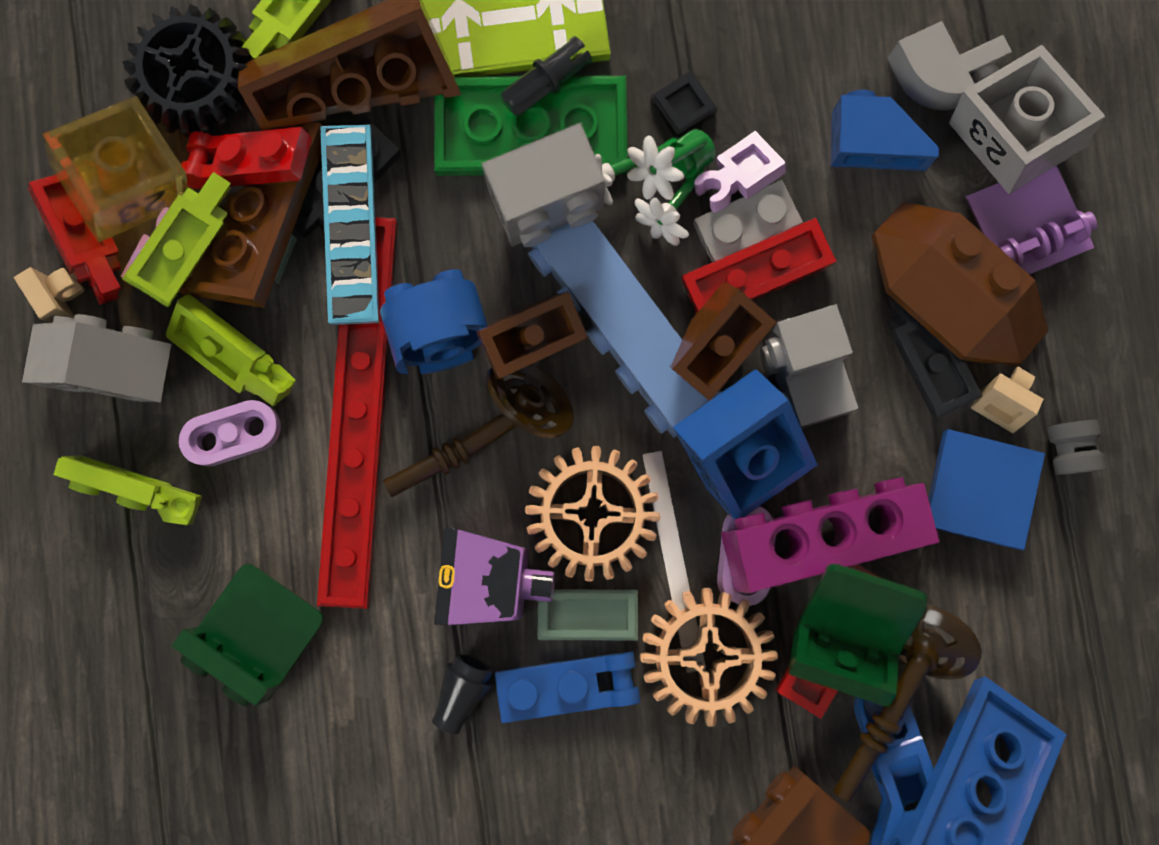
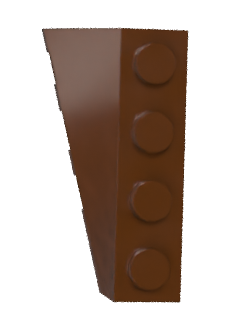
(350, 66)

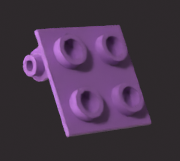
(1034, 223)

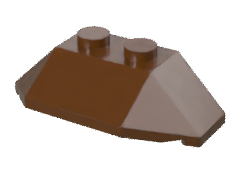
(959, 285)

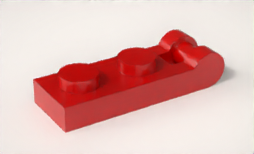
(247, 157)

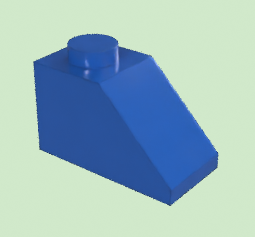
(877, 135)

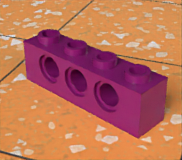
(904, 526)

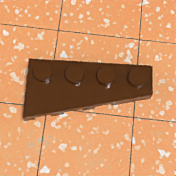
(253, 237)

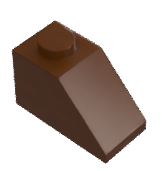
(531, 334)
(720, 339)

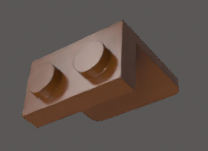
(798, 815)

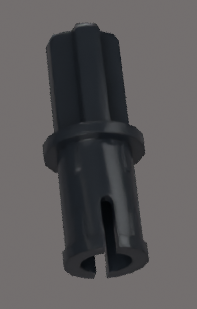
(545, 77)

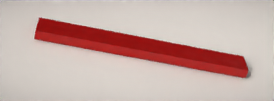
(356, 447)

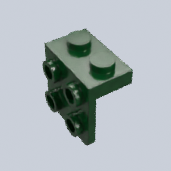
(855, 633)
(250, 636)

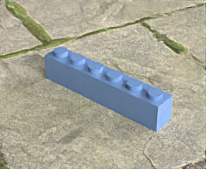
(620, 320)

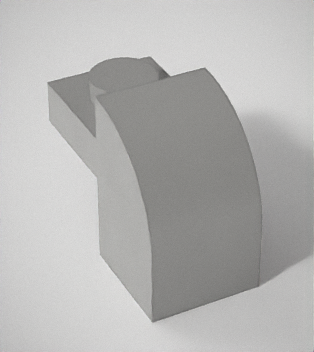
(935, 71)

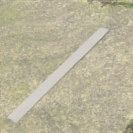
(671, 547)

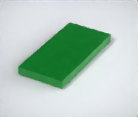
(480, 126)

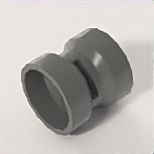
(1074, 436)

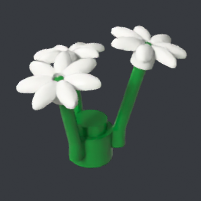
(657, 167)

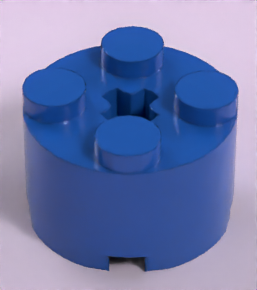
(433, 322)

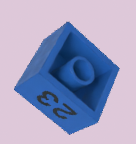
(746, 444)

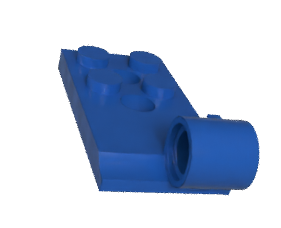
(949, 806)

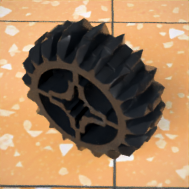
(195, 39)

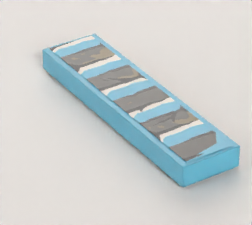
(350, 224)

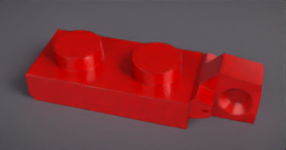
(75, 241)

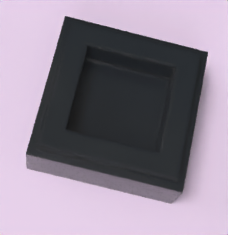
(683, 104)

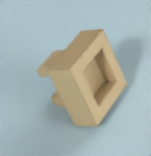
(49, 293)
(1009, 400)

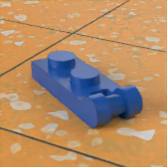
(565, 687)

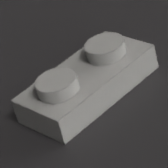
(747, 221)

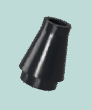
(461, 691)

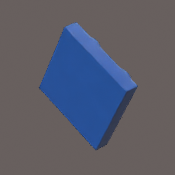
(984, 489)

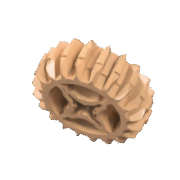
(594, 480)
(752, 656)

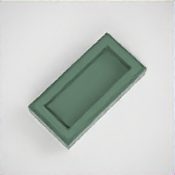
(589, 615)

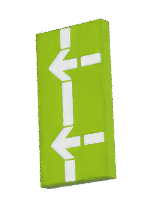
(511, 34)

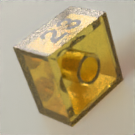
(115, 167)

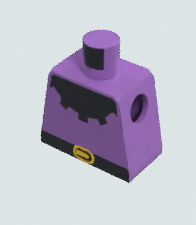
(486, 580)

